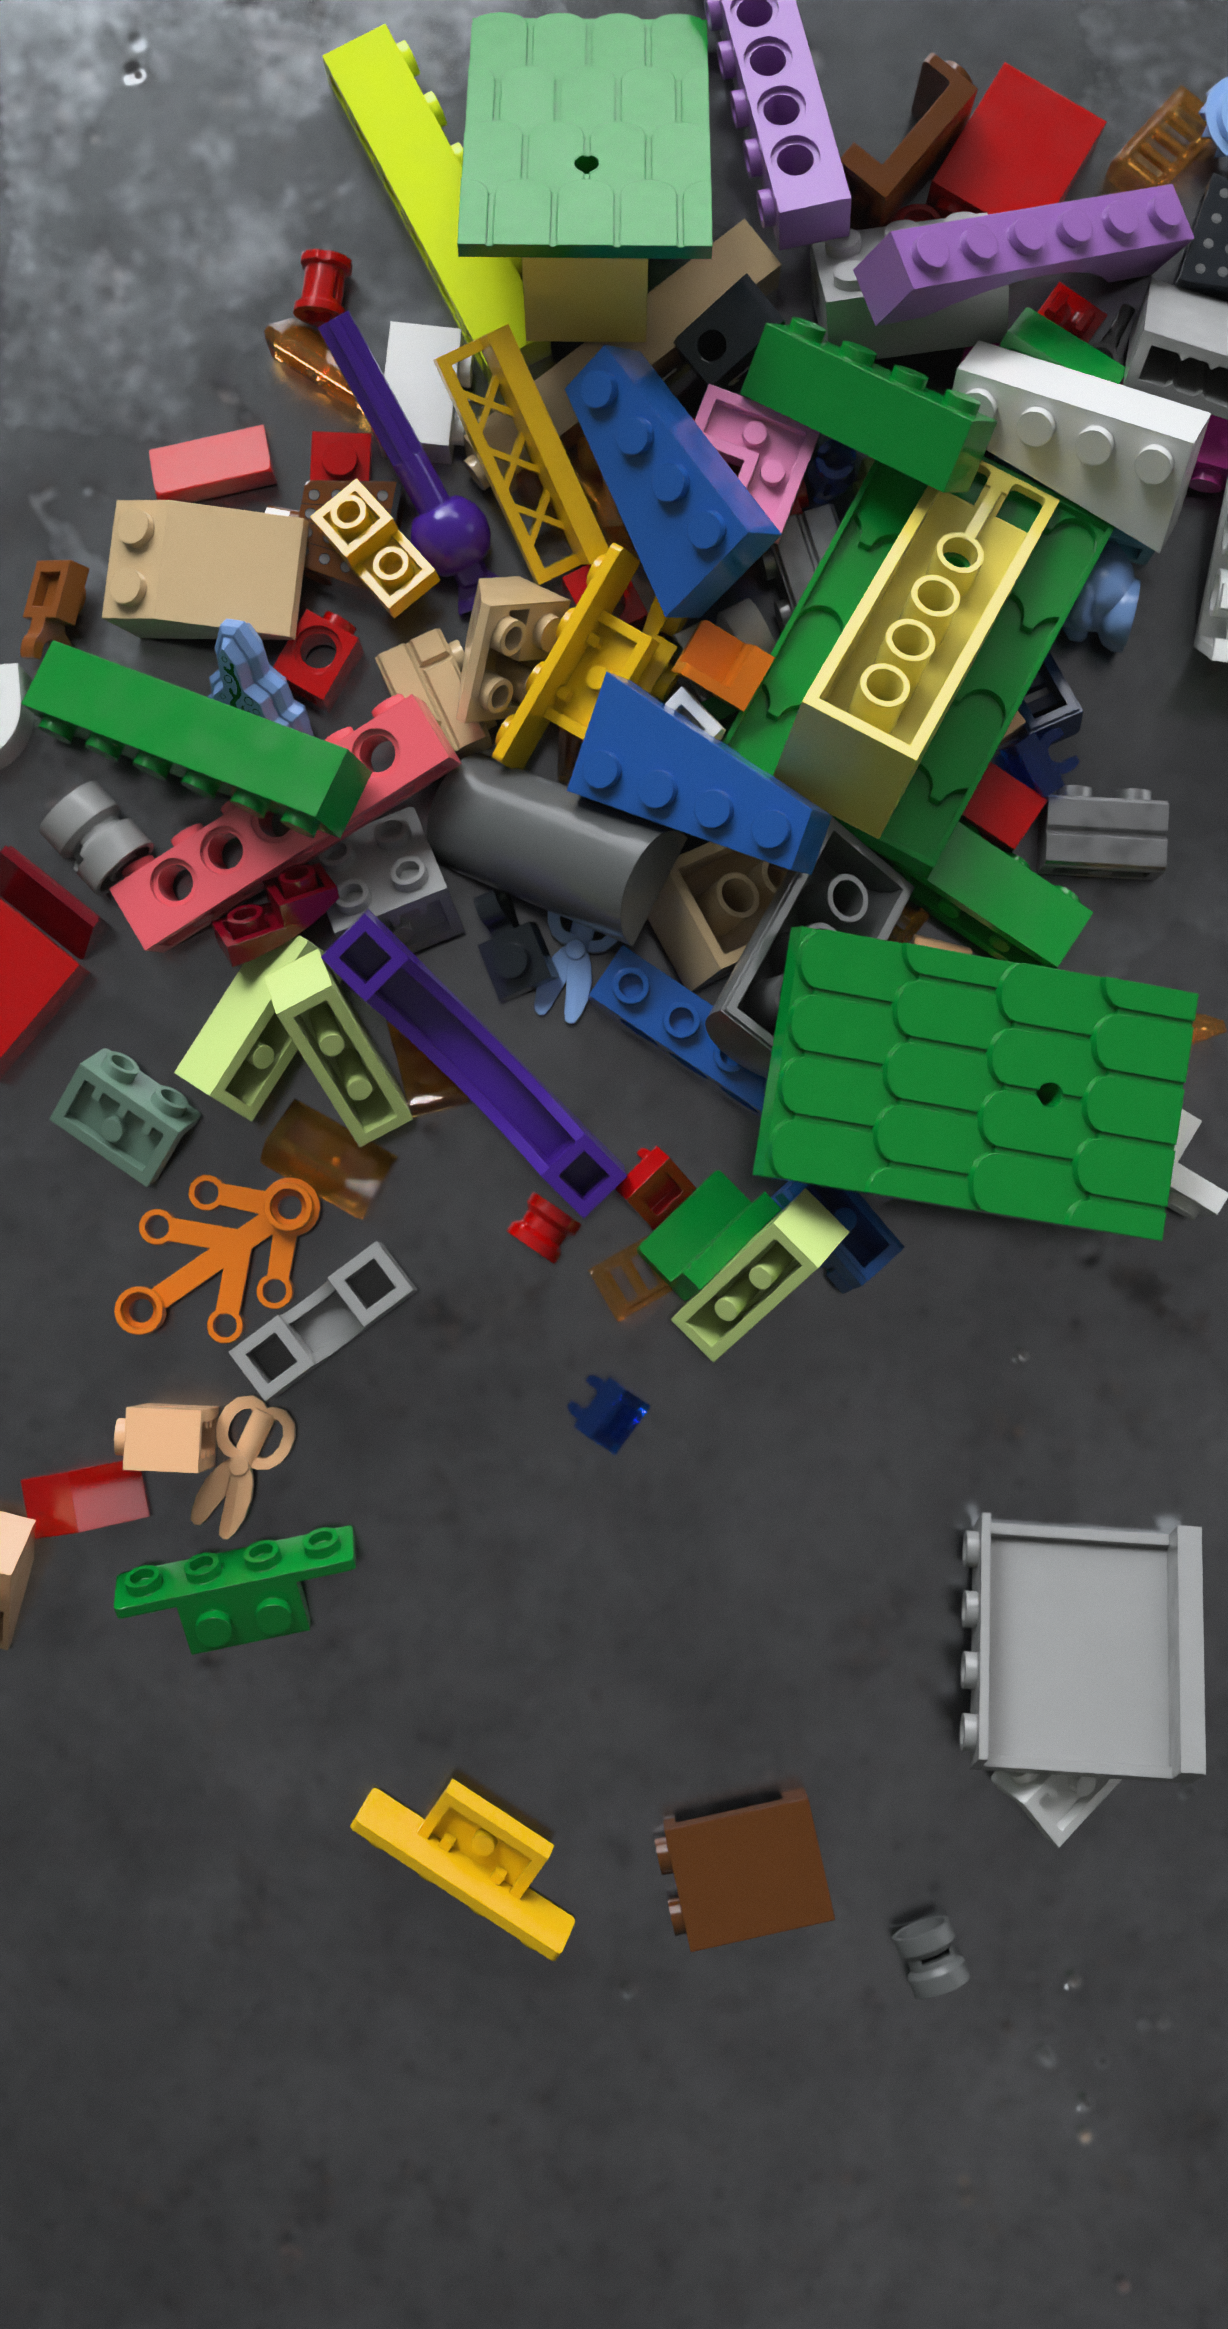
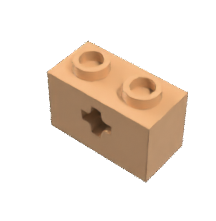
(167, 1438)

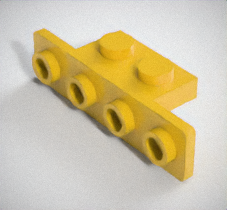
(586, 647)
(473, 1856)

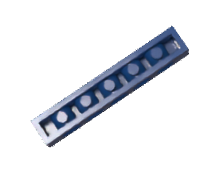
(674, 1023)

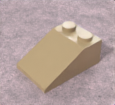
(194, 565)
(712, 910)

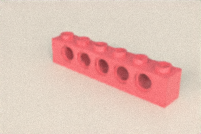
(147, 886)

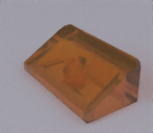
(308, 355)
(327, 1158)

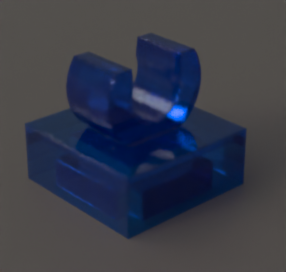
(1032, 765)
(610, 1414)

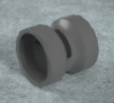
(931, 1957)

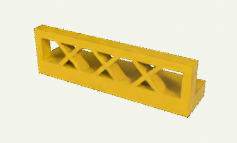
(542, 445)

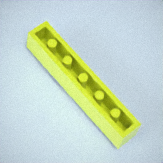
(423, 182)

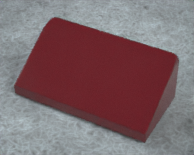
(49, 904)

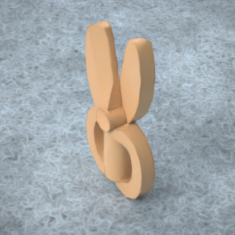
(235, 1475)

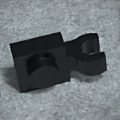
(517, 952)

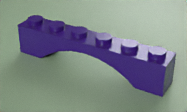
(476, 1061)

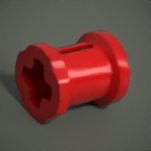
(322, 286)

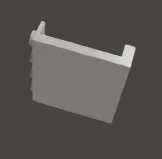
(1084, 1652)

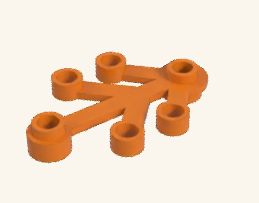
(228, 1251)

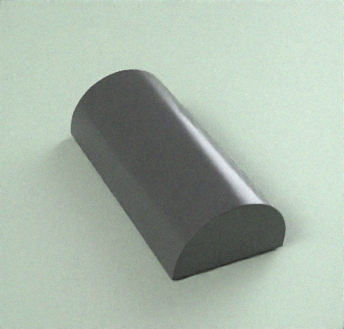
(551, 846)
(846, 894)

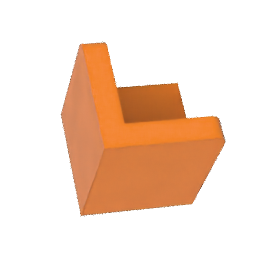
(723, 665)

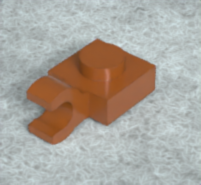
(53, 603)

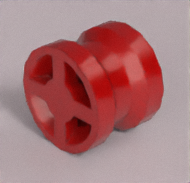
(544, 1228)

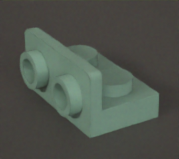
(124, 1114)

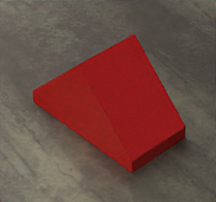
(85, 1499)

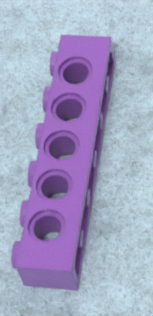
(784, 120)

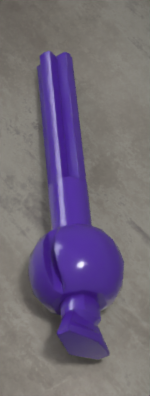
(448, 529)

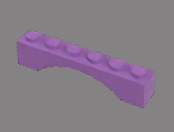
(950, 261)

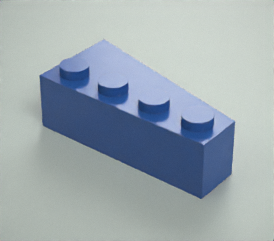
(670, 484)
(679, 776)

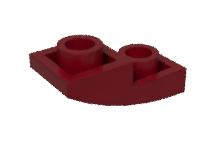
(293, 904)

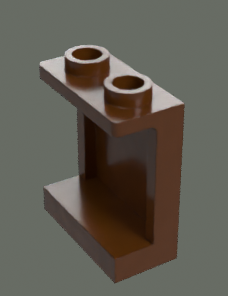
(943, 109)
(745, 1872)

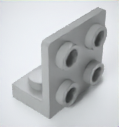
(395, 877)

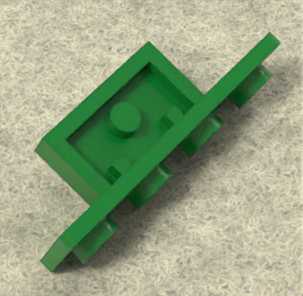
(238, 1592)

